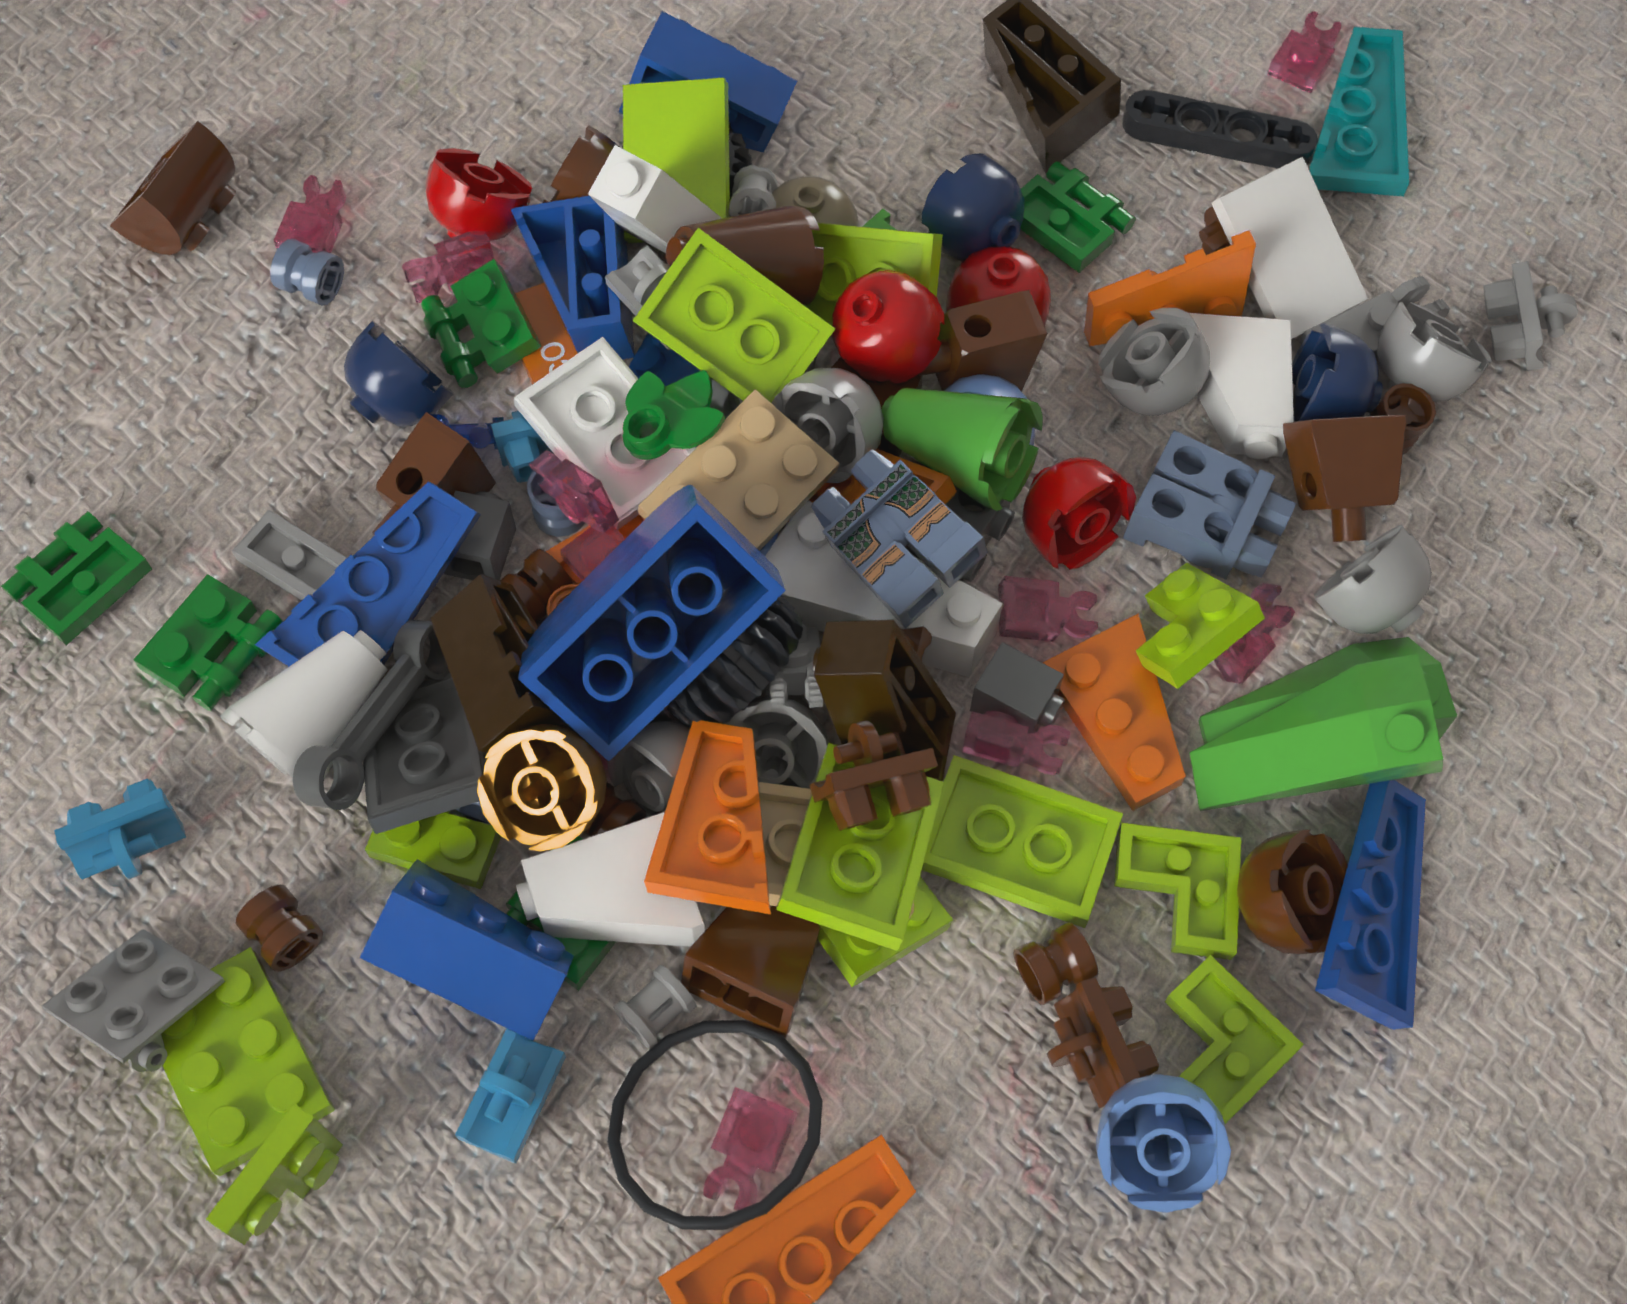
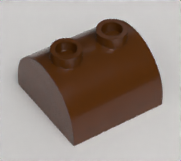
(178, 194)

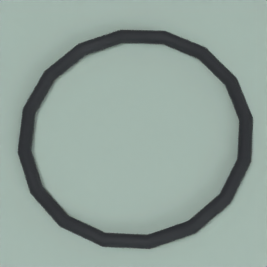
(779, 1192)

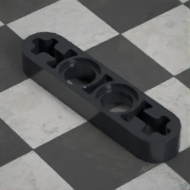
(1220, 123)

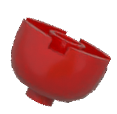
(474, 196)
(998, 273)
(887, 326)
(1075, 509)

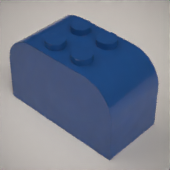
(648, 621)

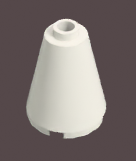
(309, 700)

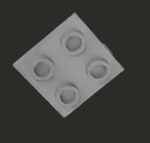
(134, 998)

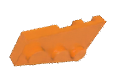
(1202, 286)

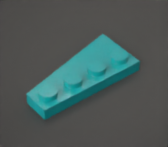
(1366, 120)

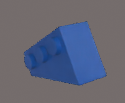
(754, 89)
(574, 251)
(467, 951)

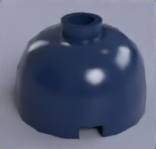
(974, 207)
(1334, 376)
(391, 380)

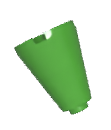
(968, 437)

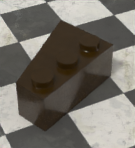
(1049, 79)
(483, 645)
(877, 677)

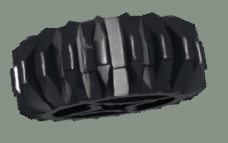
(741, 668)

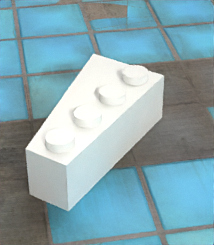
(829, 591)

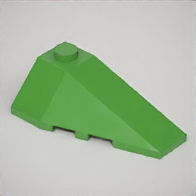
(1278, 692)
(1340, 734)

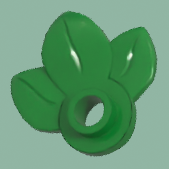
(669, 415)

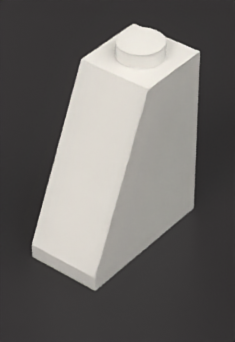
(646, 199)
(1248, 382)
(600, 892)

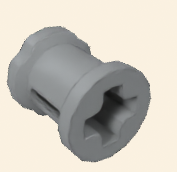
(756, 184)
(655, 1006)

